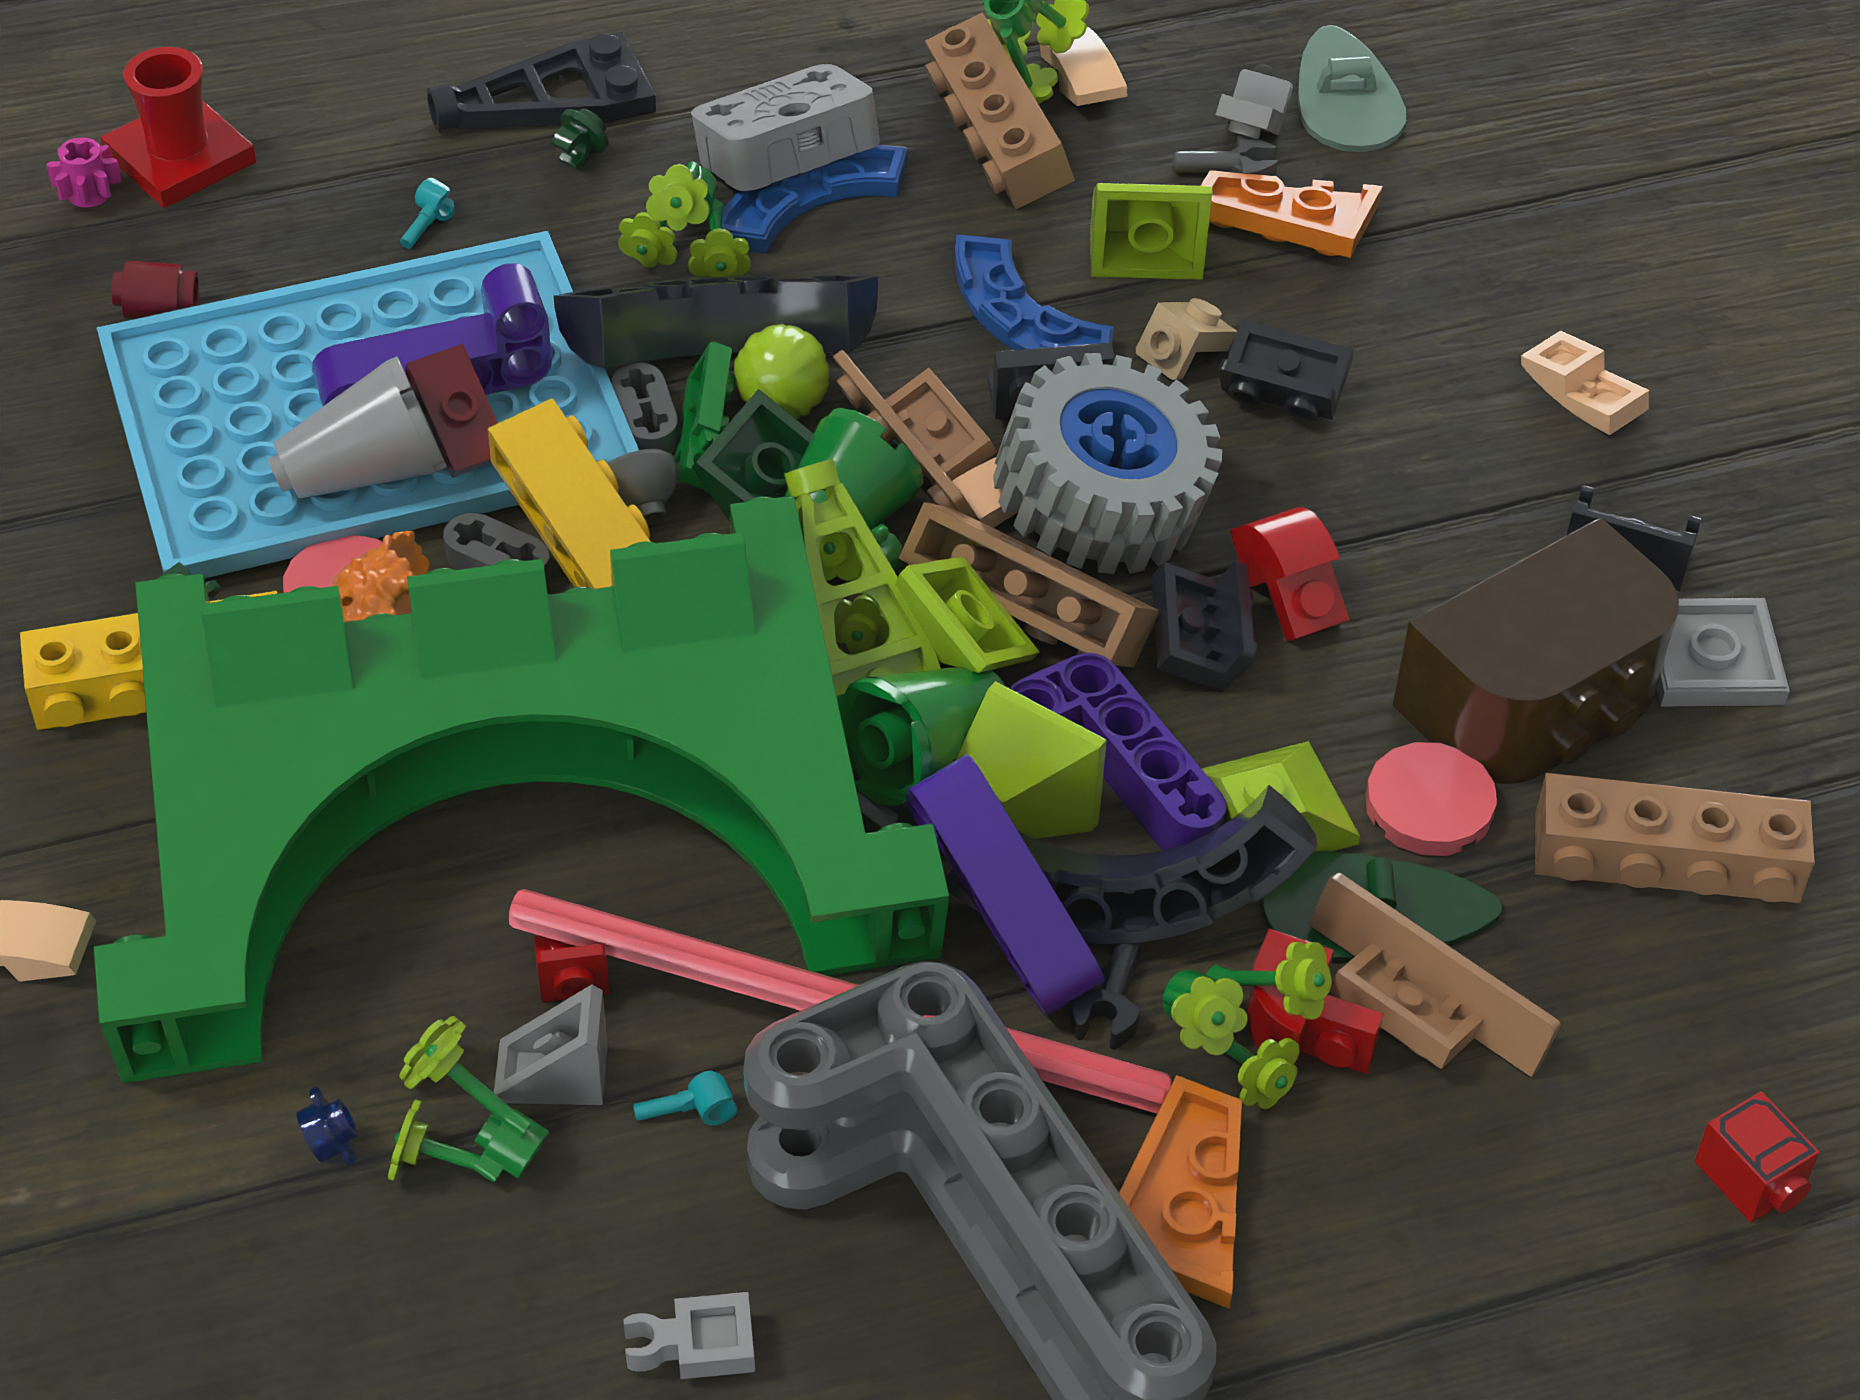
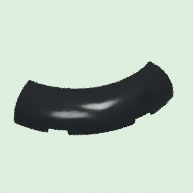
(688, 314)
(1177, 887)

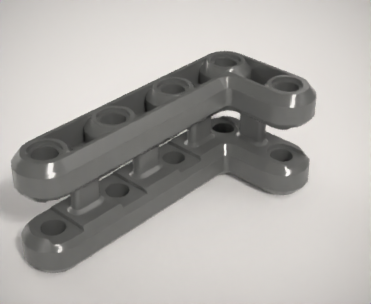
(994, 1164)

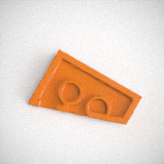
(1305, 216)
(1187, 1186)

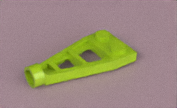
(907, 644)

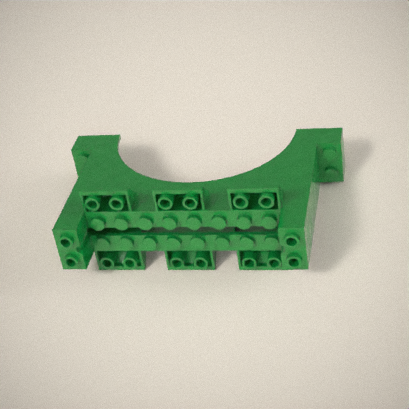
(309, 734)

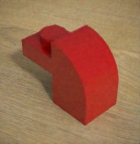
(1295, 559)
(1339, 1037)

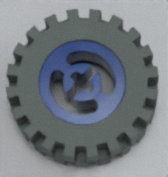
(1099, 416)

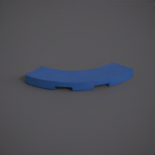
(765, 211)
(1005, 309)

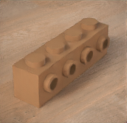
(999, 112)
(1036, 588)
(1673, 838)

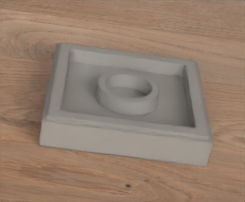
(1722, 656)

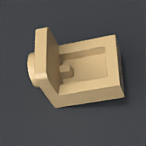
(1179, 332)

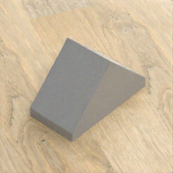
(557, 1055)

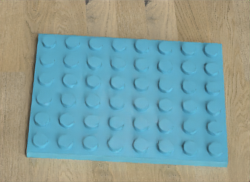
(229, 377)

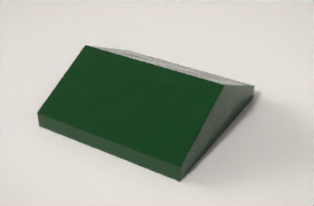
(753, 454)

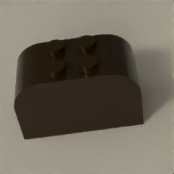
(1541, 655)

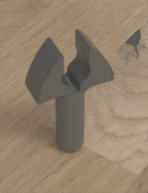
(1248, 157)

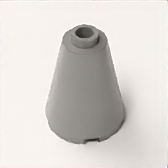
(359, 439)

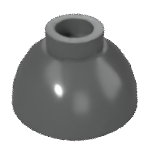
(646, 481)

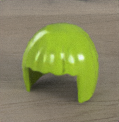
(785, 367)

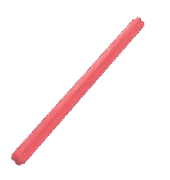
(803, 988)

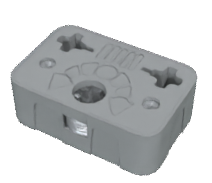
(785, 126)

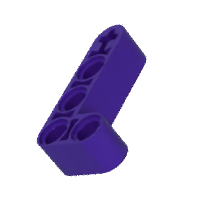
(504, 344)
(1141, 756)
(1005, 884)

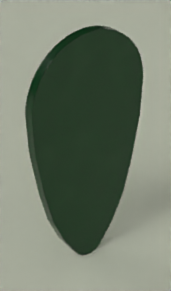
(1429, 897)

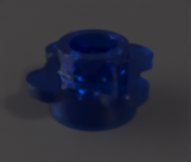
(327, 1128)

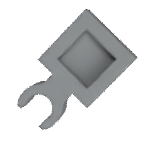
(706, 1336)

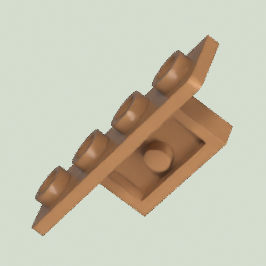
(928, 424)
(1423, 986)

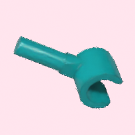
(435, 204)
(705, 1092)

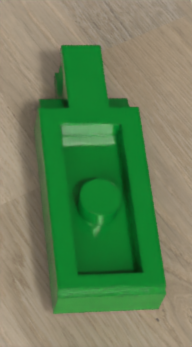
(702, 411)

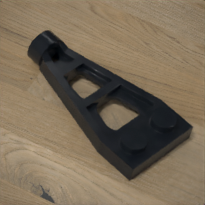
(605, 63)

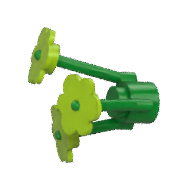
(507, 1135)

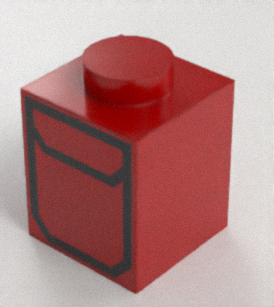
(1757, 1158)

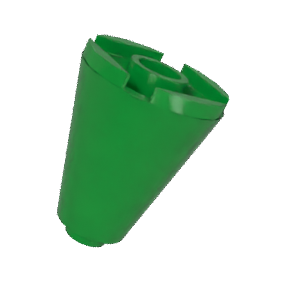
(869, 468)
(908, 726)

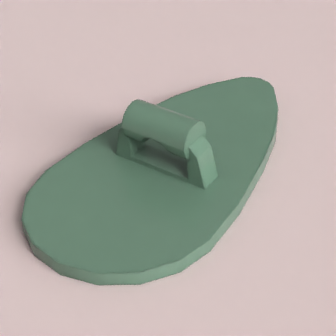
(1347, 94)

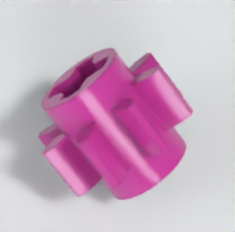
(84, 172)

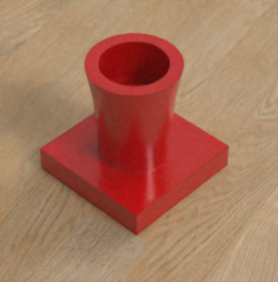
(179, 138)

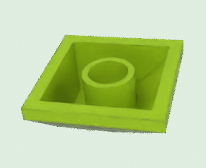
(1149, 230)
(963, 616)
(1037, 764)
(1298, 778)

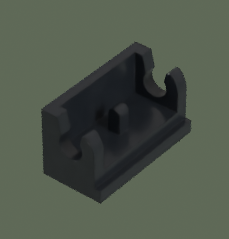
(1664, 548)

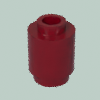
(154, 288)

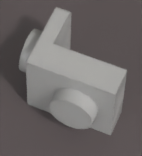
(1256, 104)

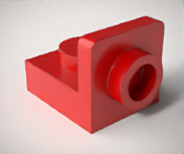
(569, 968)

